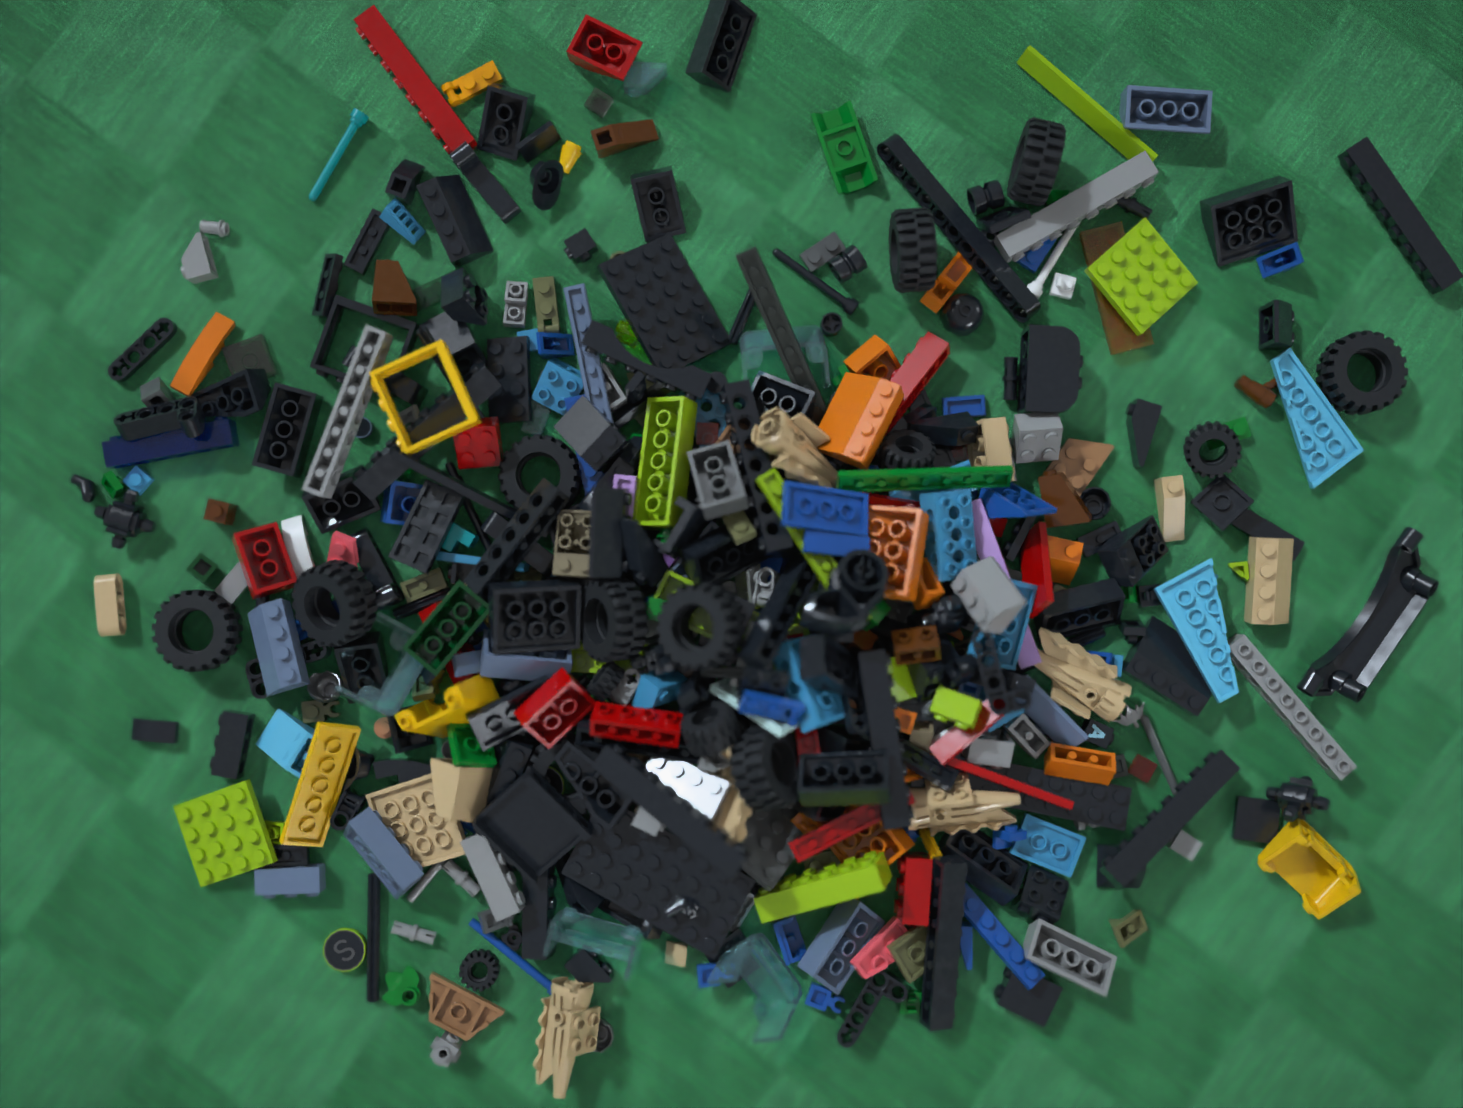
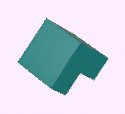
(459, 535)

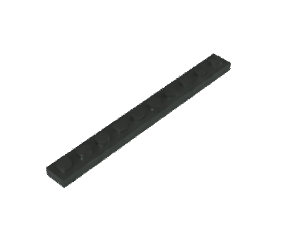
(779, 326)

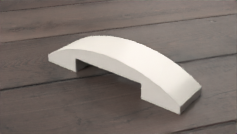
(297, 545)

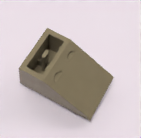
(572, 545)

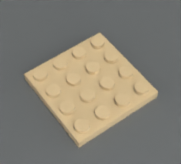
(412, 816)

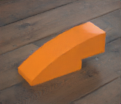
(946, 283)

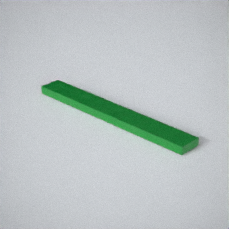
(925, 478)

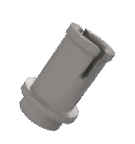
(213, 227)

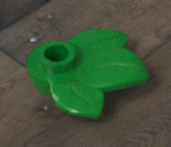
(399, 985)

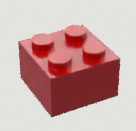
(479, 445)

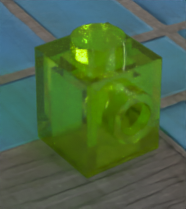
(626, 334)

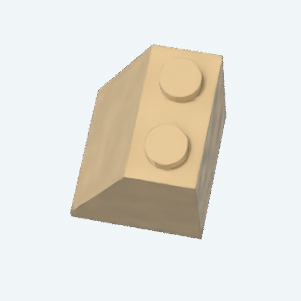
(459, 791)

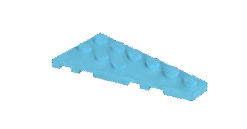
(1318, 430)
(1199, 619)

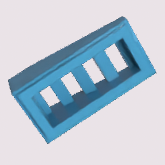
(397, 216)

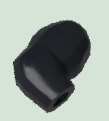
(850, 594)

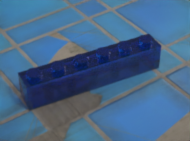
(168, 445)

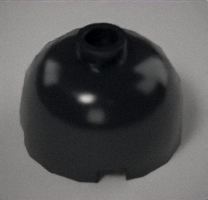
(962, 314)

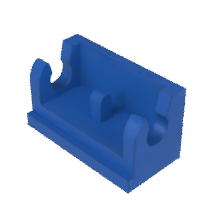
(789, 939)

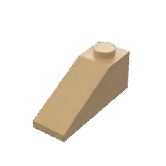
(1171, 507)

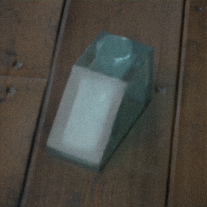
(644, 77)

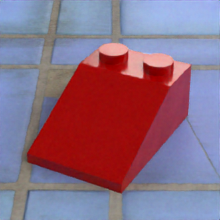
(603, 49)

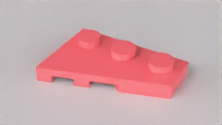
(343, 548)
(875, 955)

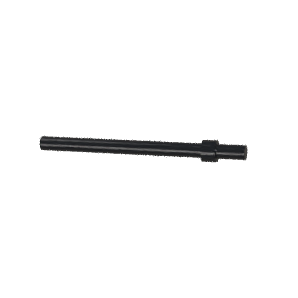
(470, 510)

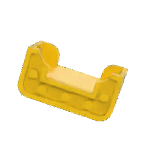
(461, 700)
(1310, 868)

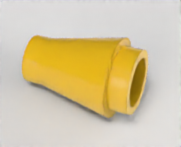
(569, 155)

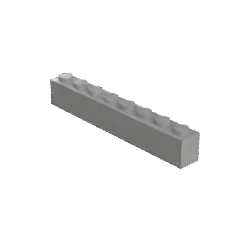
(1076, 206)

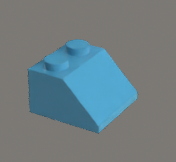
(658, 690)

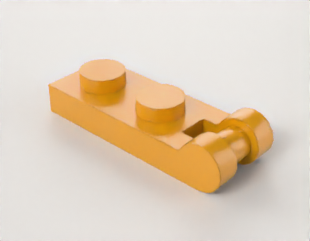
(472, 83)

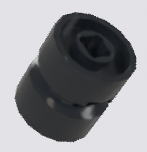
(985, 197)
(850, 262)

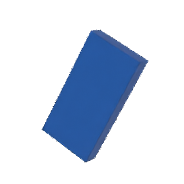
(973, 404)

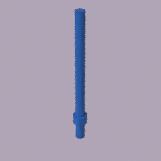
(512, 955)

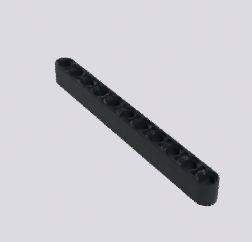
(959, 228)

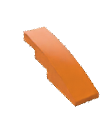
(201, 354)

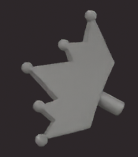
(1131, 716)

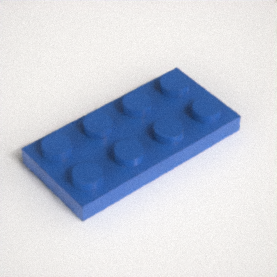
(824, 509)

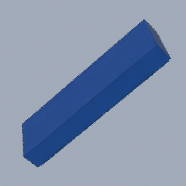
(832, 543)

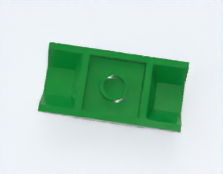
(844, 149)

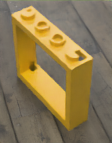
(387, 404)

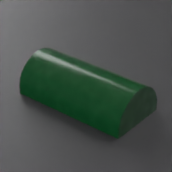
(447, 628)

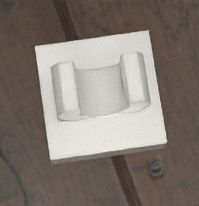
(1062, 286)

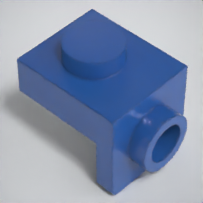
(1006, 835)

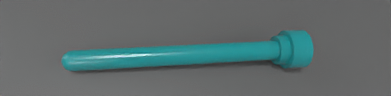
(357, 120)

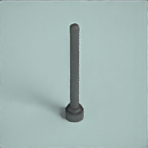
(1159, 752)

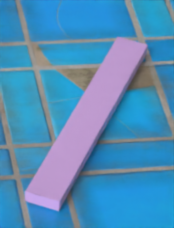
(988, 546)

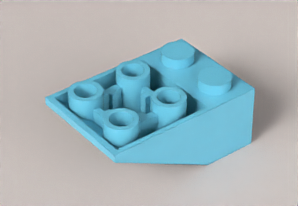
(286, 741)

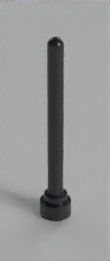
(848, 304)

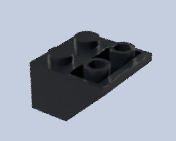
(464, 298)

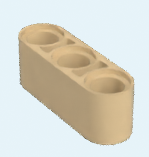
(110, 605)

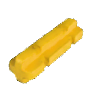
(929, 843)

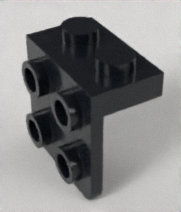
(762, 681)
(1041, 896)

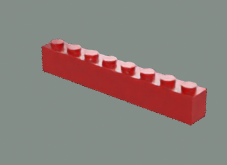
(413, 79)

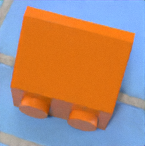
(873, 359)
(1064, 559)

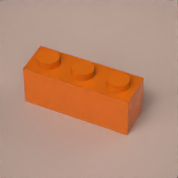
(1079, 763)

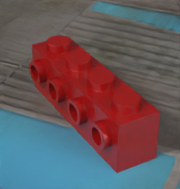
(635, 724)

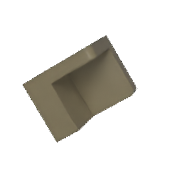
(922, 735)

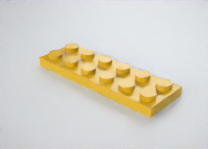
(320, 784)

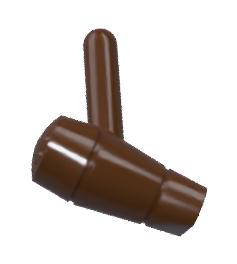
(1258, 393)

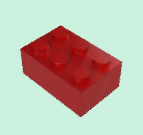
(264, 560)
(555, 708)
(913, 888)

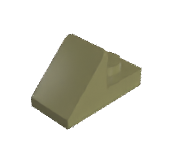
(422, 692)
(1128, 927)

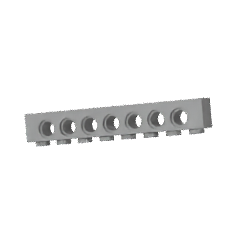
(347, 413)
(1289, 708)

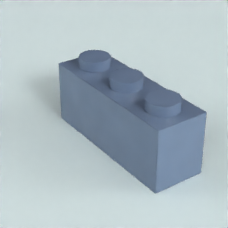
(290, 881)

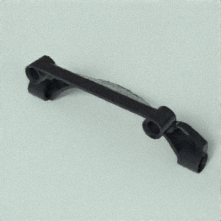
(1378, 628)

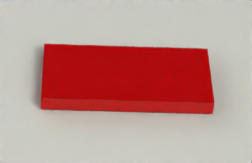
(1036, 566)

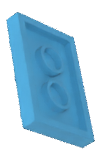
(1049, 845)

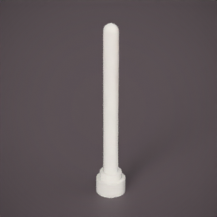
(1036, 286)

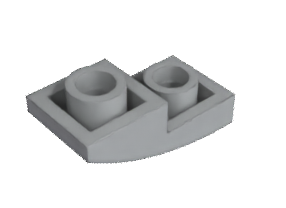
(515, 304)
(232, 584)

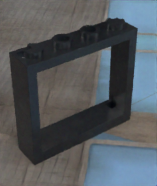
(339, 305)

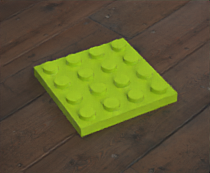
(1141, 276)
(225, 833)

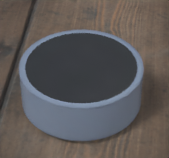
(365, 428)

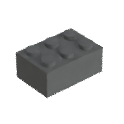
(717, 480)

